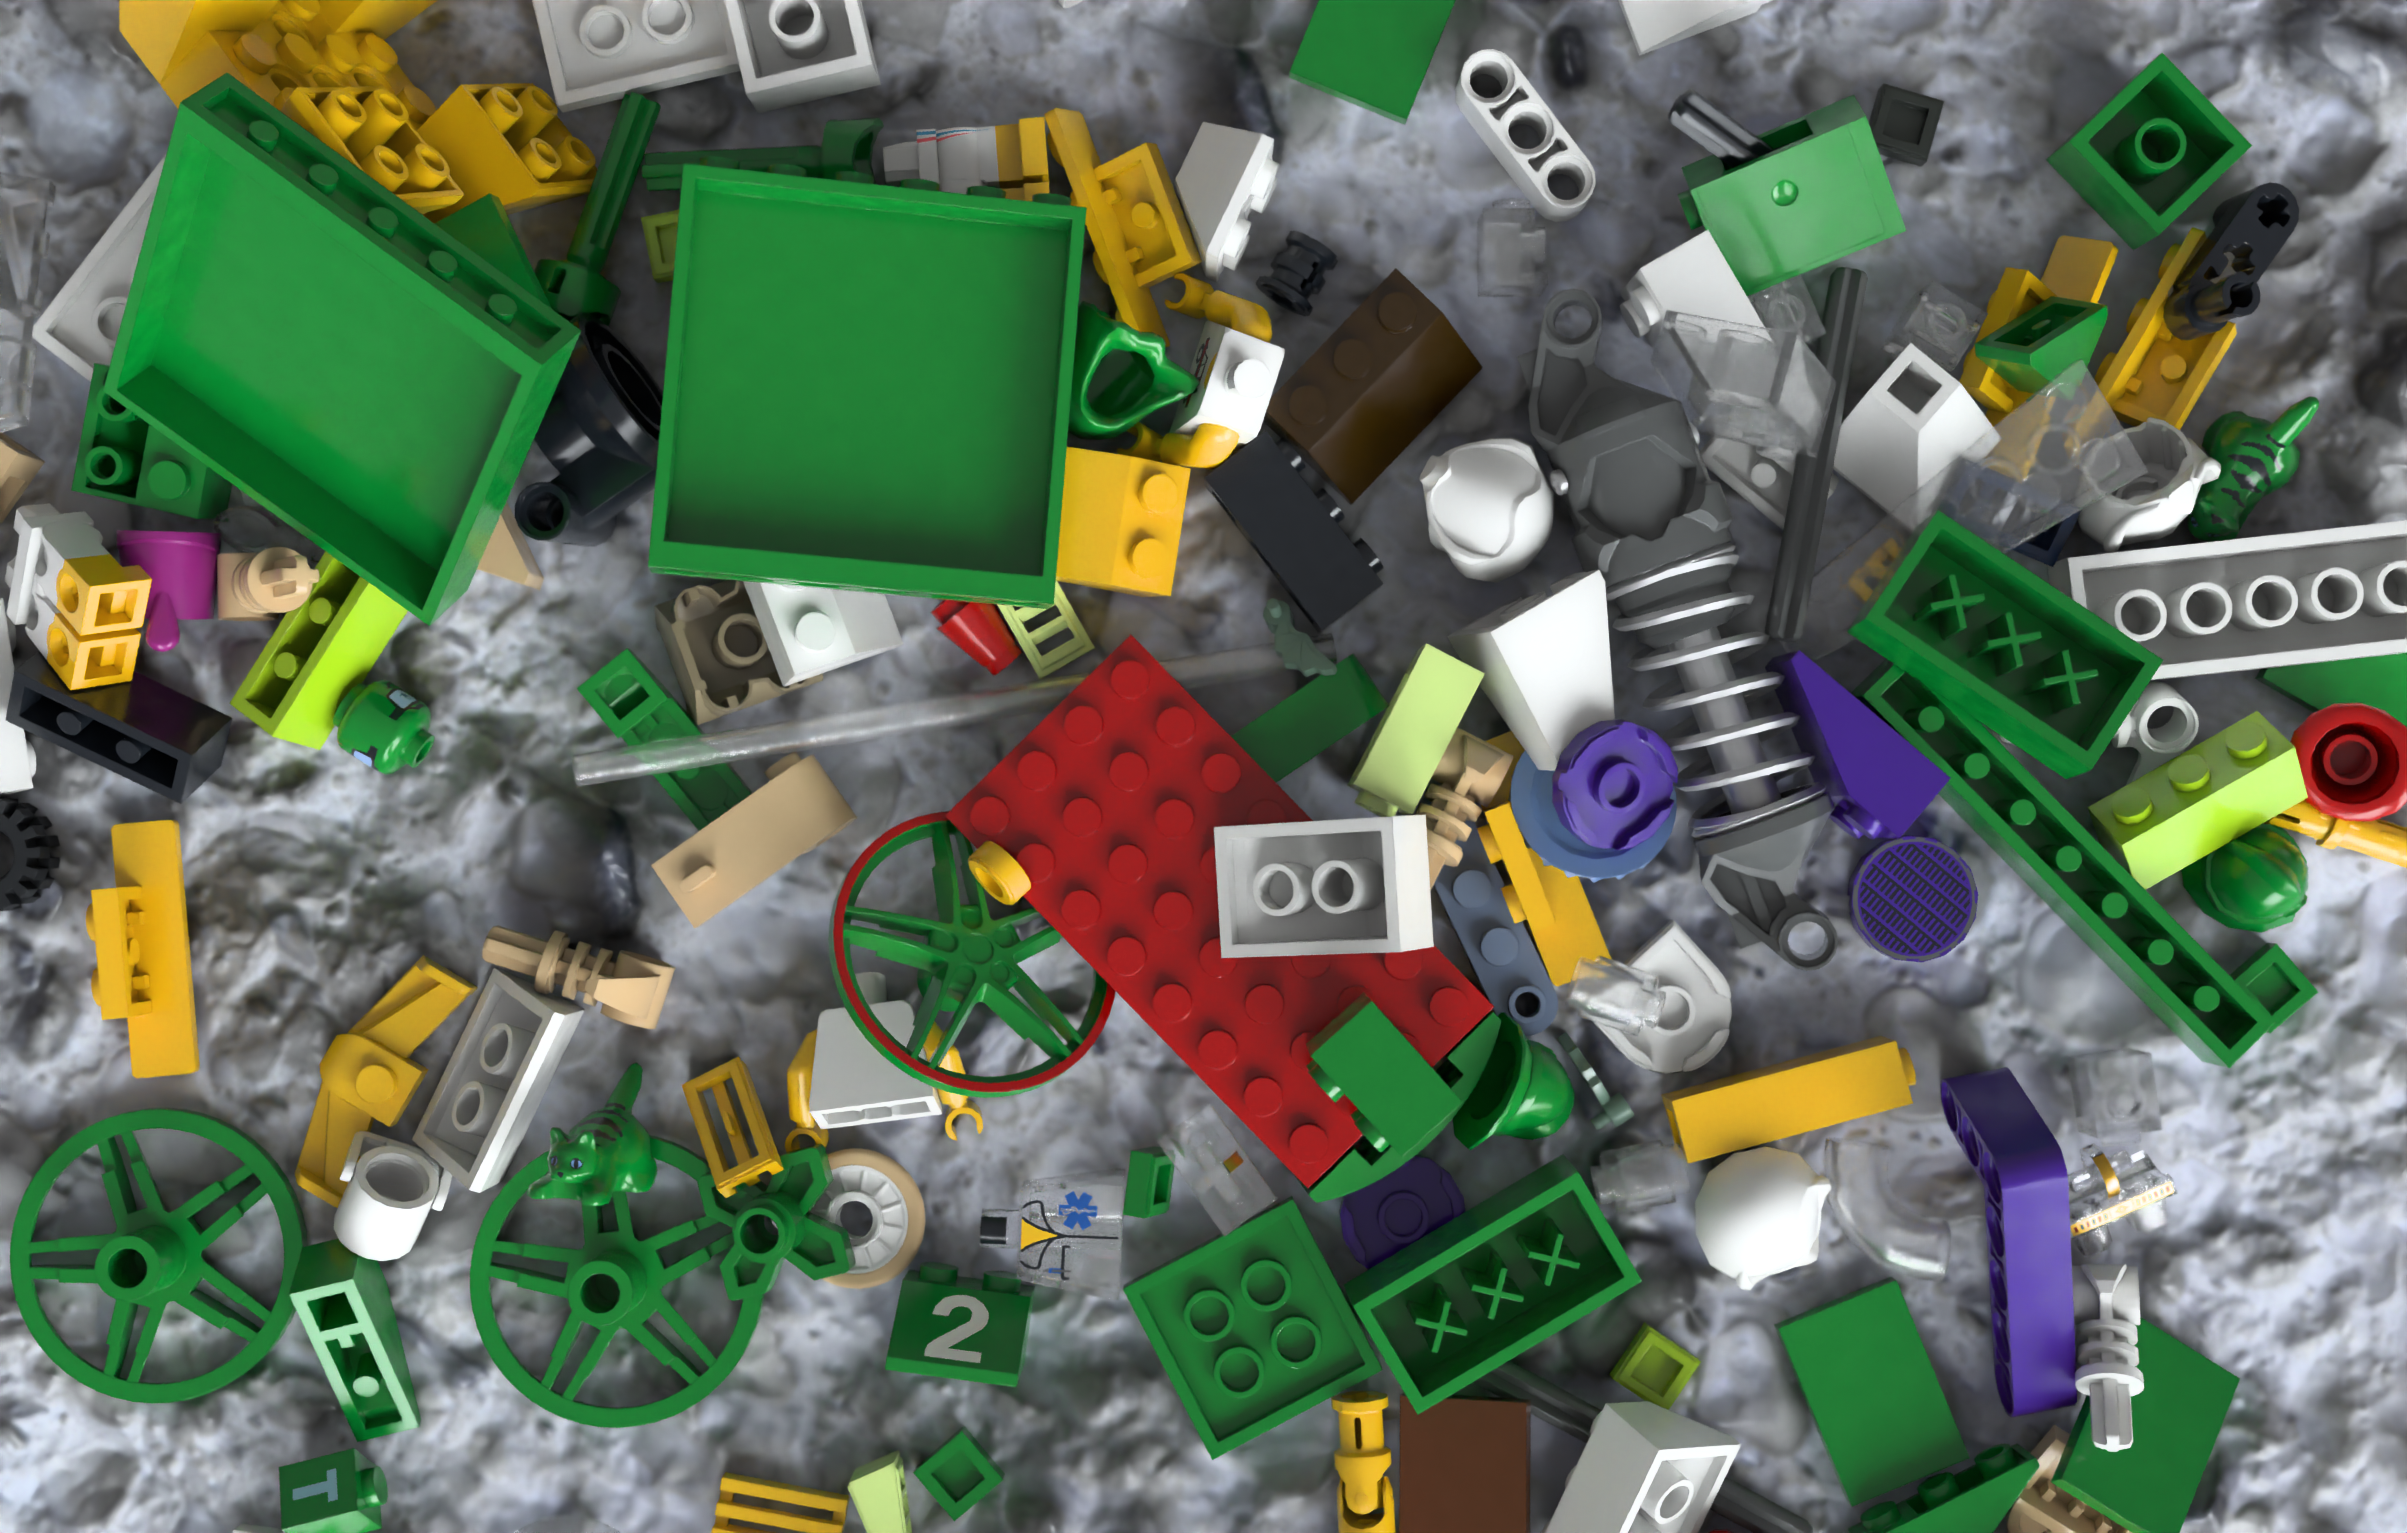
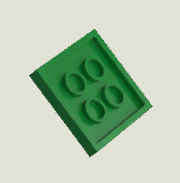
(1252, 1328)

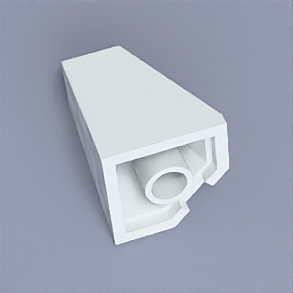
(1545, 663)

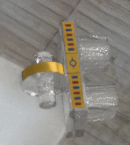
(1217, 1169)
(2114, 1190)

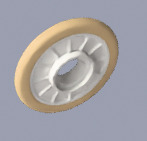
(895, 1209)

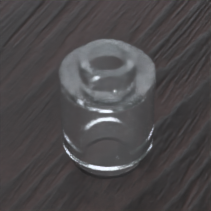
(1615, 995)
(1640, 1176)

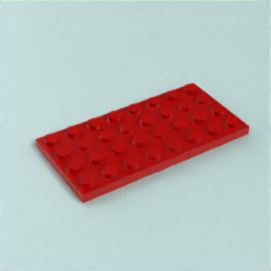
(1116, 833)

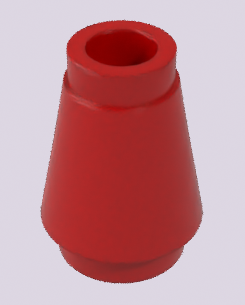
(978, 632)

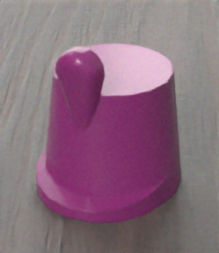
(181, 574)

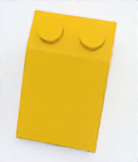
(1120, 522)

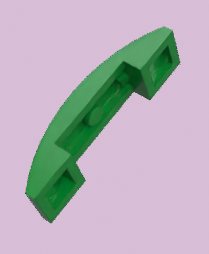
(645, 712)
(1366, 1164)

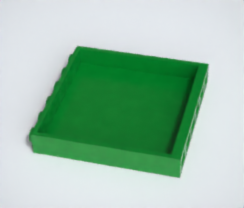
(332, 349)
(867, 385)

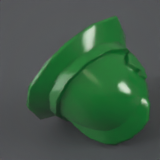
(2251, 880)
(1519, 1092)

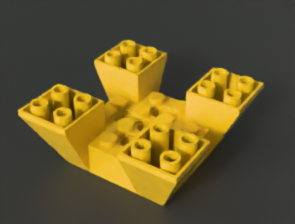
(343, 85)

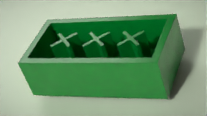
(2005, 646)
(1491, 1283)

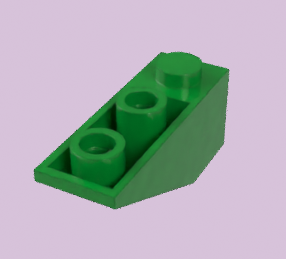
(1959, 1502)

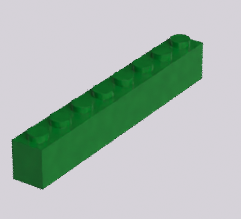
(2071, 871)

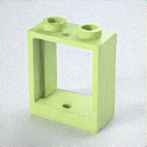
(1414, 732)

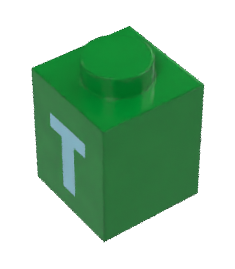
(332, 1494)

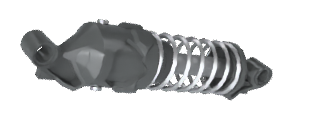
(1666, 557)

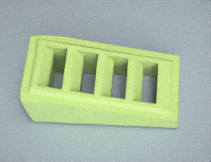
(1059, 656)
(882, 1495)

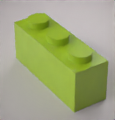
(318, 656)
(2200, 800)

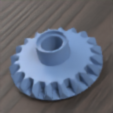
(1556, 846)

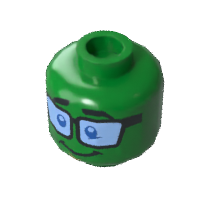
(383, 726)

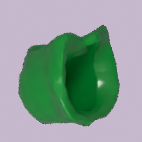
(1119, 376)

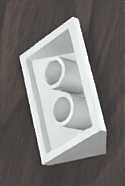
(496, 1080)

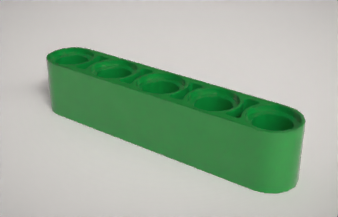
(1311, 719)

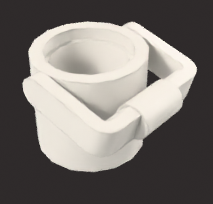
(387, 1196)

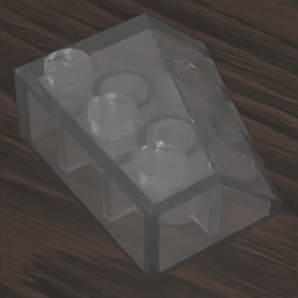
(1745, 383)

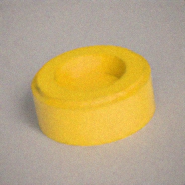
(999, 873)

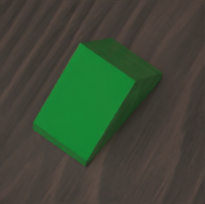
(2043, 341)

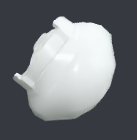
(2158, 499)
(1488, 507)
(1760, 1214)

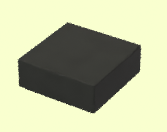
(1904, 124)

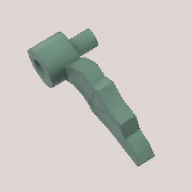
(1294, 646)
(1615, 1107)

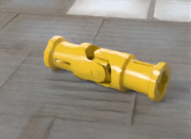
(1362, 1464)

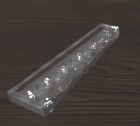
(2006, 488)

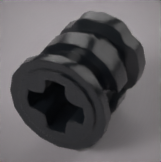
(1298, 273)

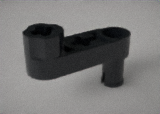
(2254, 231)

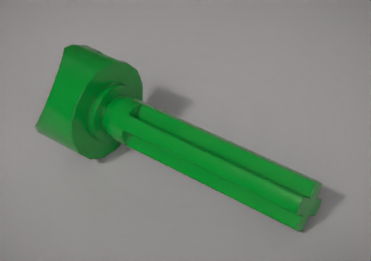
(845, 147)
(576, 283)

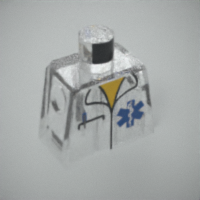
(1065, 1232)

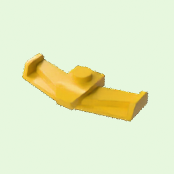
(370, 1072)

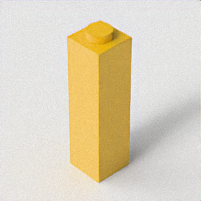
(1789, 1098)

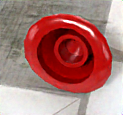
(2353, 761)

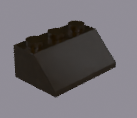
(1372, 387)

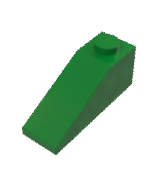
(356, 1338)

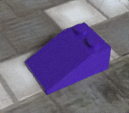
(1868, 767)

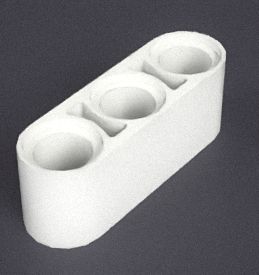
(1523, 105)

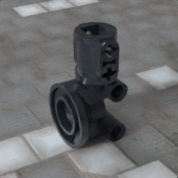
(598, 437)

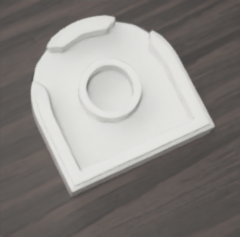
(1695, 1007)

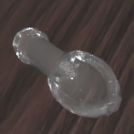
(255, 530)

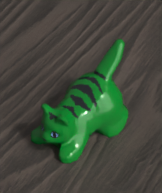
(2254, 462)
(601, 1152)

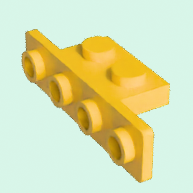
(1129, 216)
(2074, 271)
(2154, 369)
(1539, 893)
(146, 949)

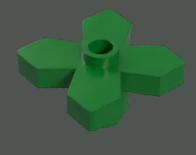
(802, 1237)

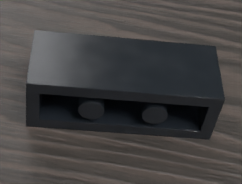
(1295, 530)
(125, 727)

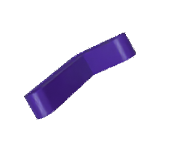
(2025, 1237)

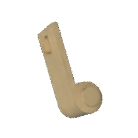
(755, 838)

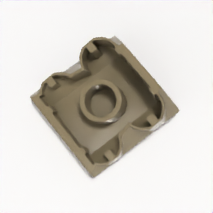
(719, 651)

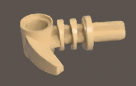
(262, 584)
(1467, 774)
(629, 989)

